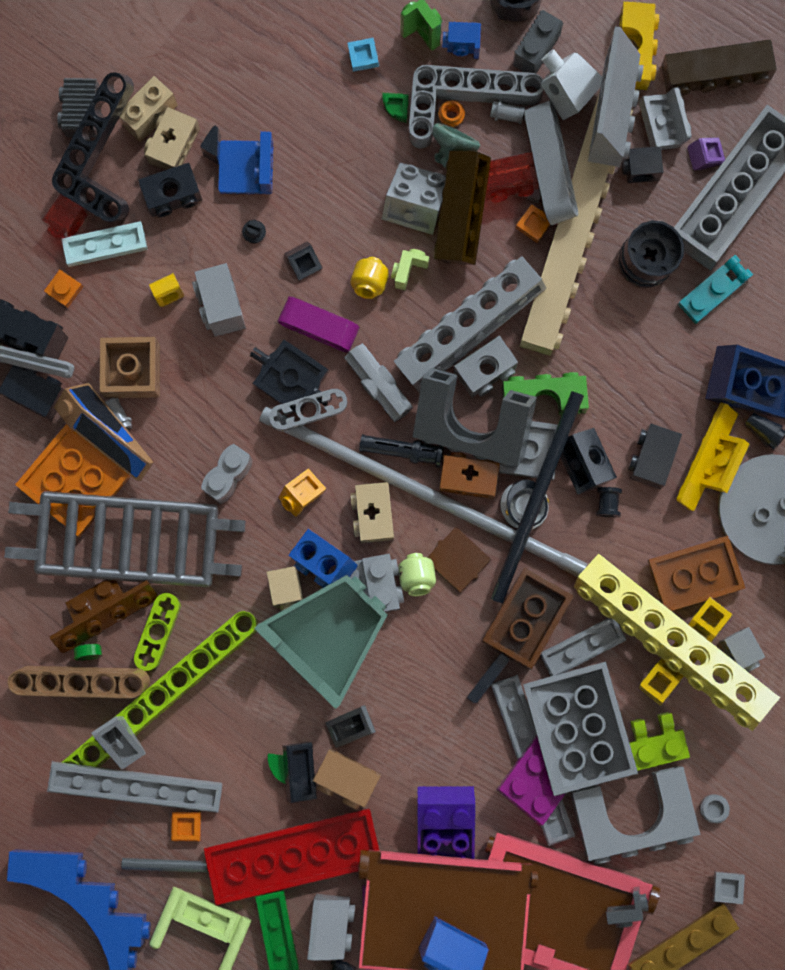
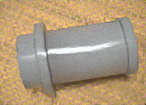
(507, 112)
(117, 409)

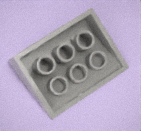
(615, 102)
(580, 729)

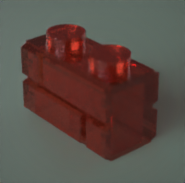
(511, 177)

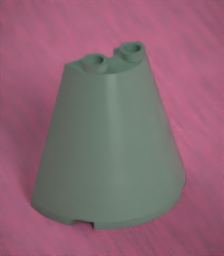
(327, 635)

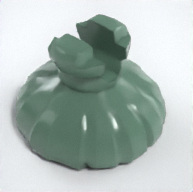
(452, 140)

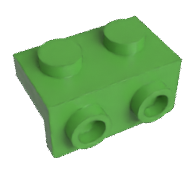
(421, 18)

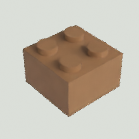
(130, 367)
(346, 778)

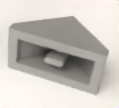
(119, 741)

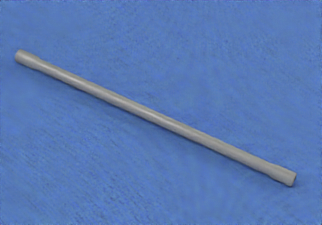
(561, 560)

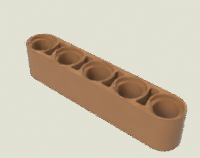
(67, 688)

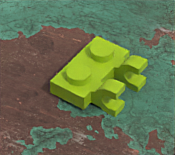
(657, 749)

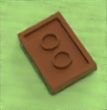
(696, 574)

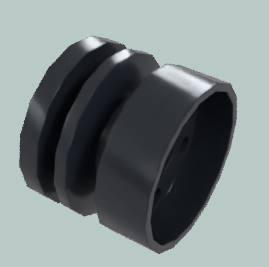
(654, 240)

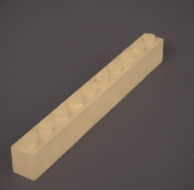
(566, 253)

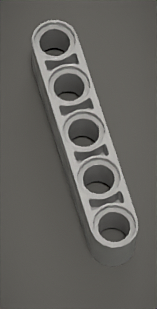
(551, 163)

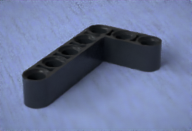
(92, 150)

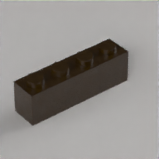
(719, 67)
(462, 207)

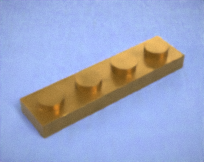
(688, 941)

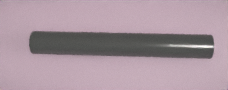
(164, 865)

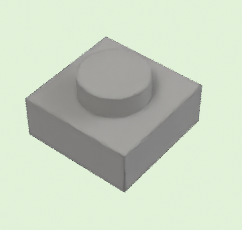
(728, 887)

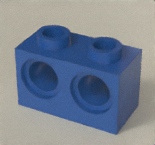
(324, 558)

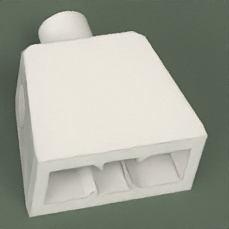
(569, 82)

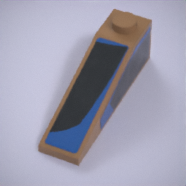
(97, 424)

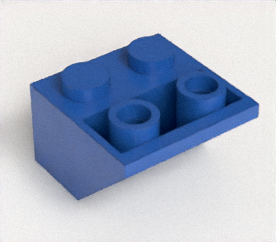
(451, 949)

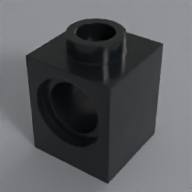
(643, 165)

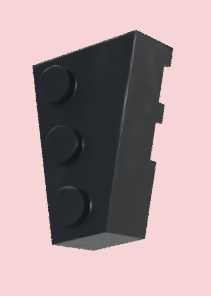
(29, 332)

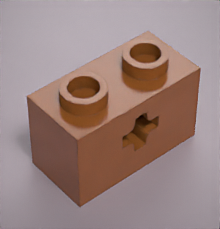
(455, 482)

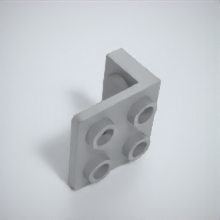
(414, 198)

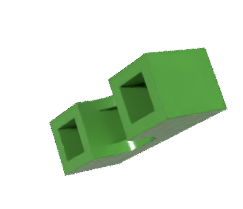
(555, 387)

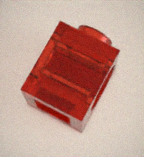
(64, 218)

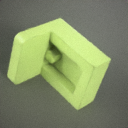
(402, 270)

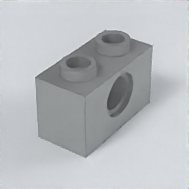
(493, 353)

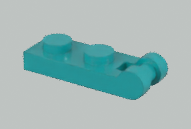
(714, 290)

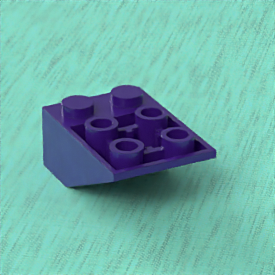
(446, 821)

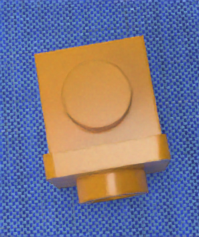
(301, 492)

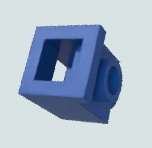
(462, 39)

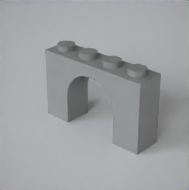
(674, 821)

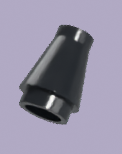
(767, 431)

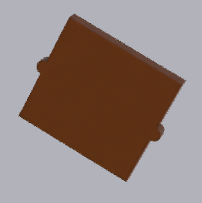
(458, 559)

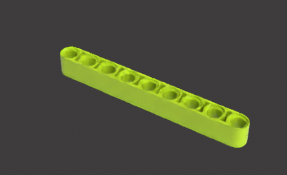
(166, 684)

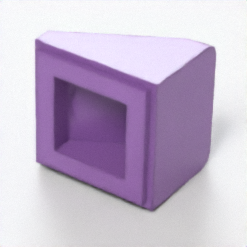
(706, 153)

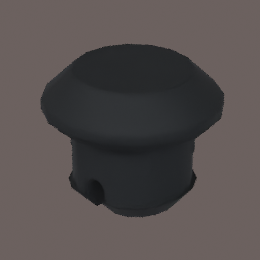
(254, 231)

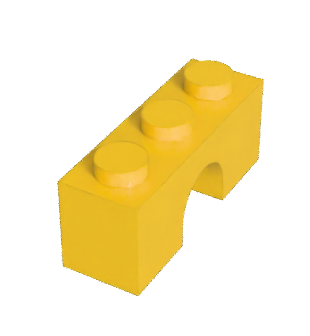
(639, 23)

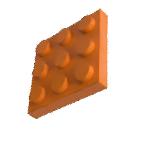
(72, 467)

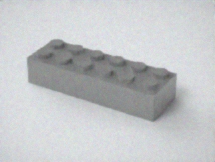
(735, 190)

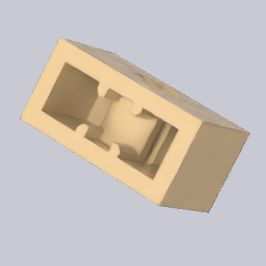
(145, 107)
(174, 153)
(374, 496)
(285, 587)

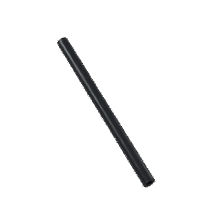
(537, 497)

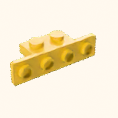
(716, 459)

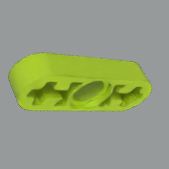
(172, 615)

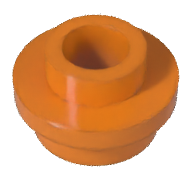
(453, 106)

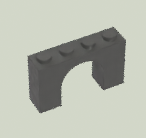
(438, 424)

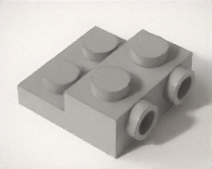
(378, 576)

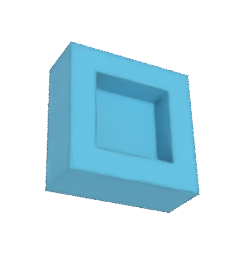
(363, 54)

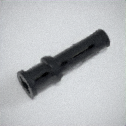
(414, 451)

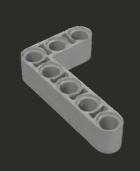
(465, 92)

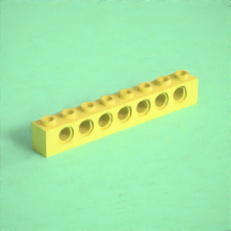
(690, 642)

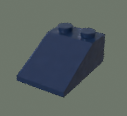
(748, 381)

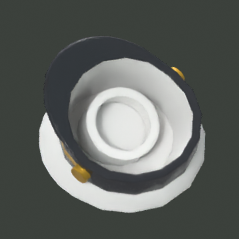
(515, 501)

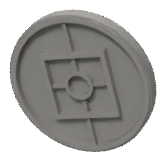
(755, 509)

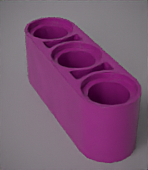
(318, 324)

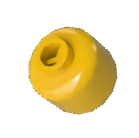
(369, 277)

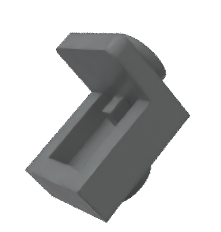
(624, 915)

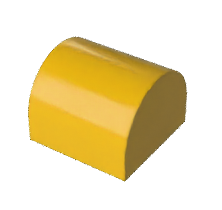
(166, 290)

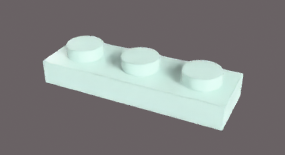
(104, 244)

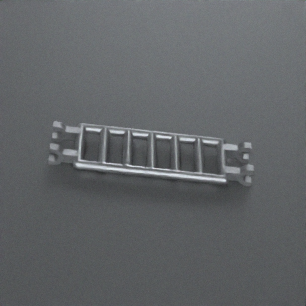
(129, 505)

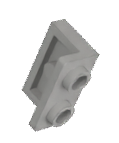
(665, 119)

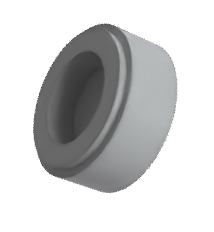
(714, 808)

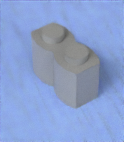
(231, 468)

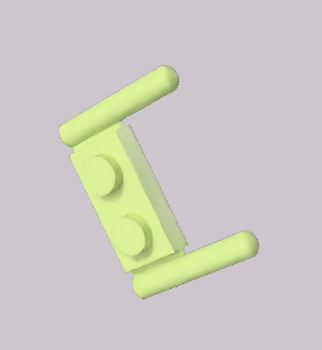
(205, 918)

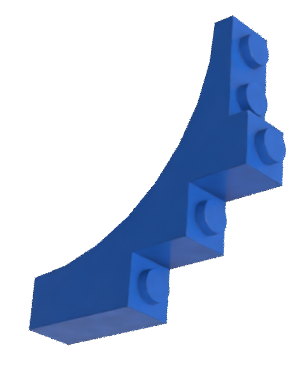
(94, 901)

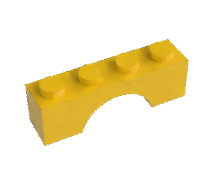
(661, 679)

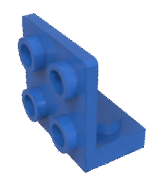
(246, 166)

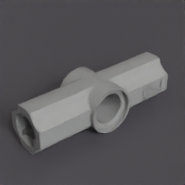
(378, 382)

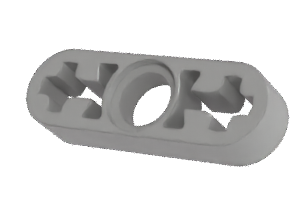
(290, 422)

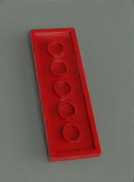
(289, 856)

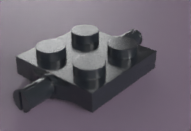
(289, 374)

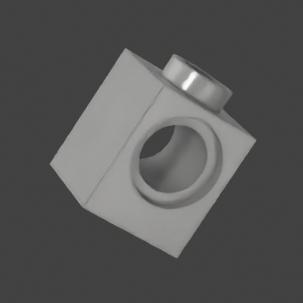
(743, 649)

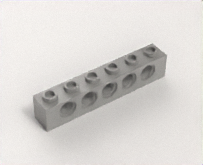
(485, 321)

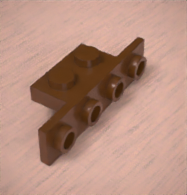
(99, 609)

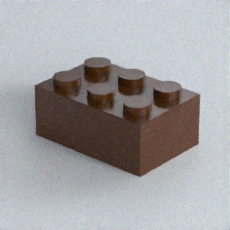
(527, 618)

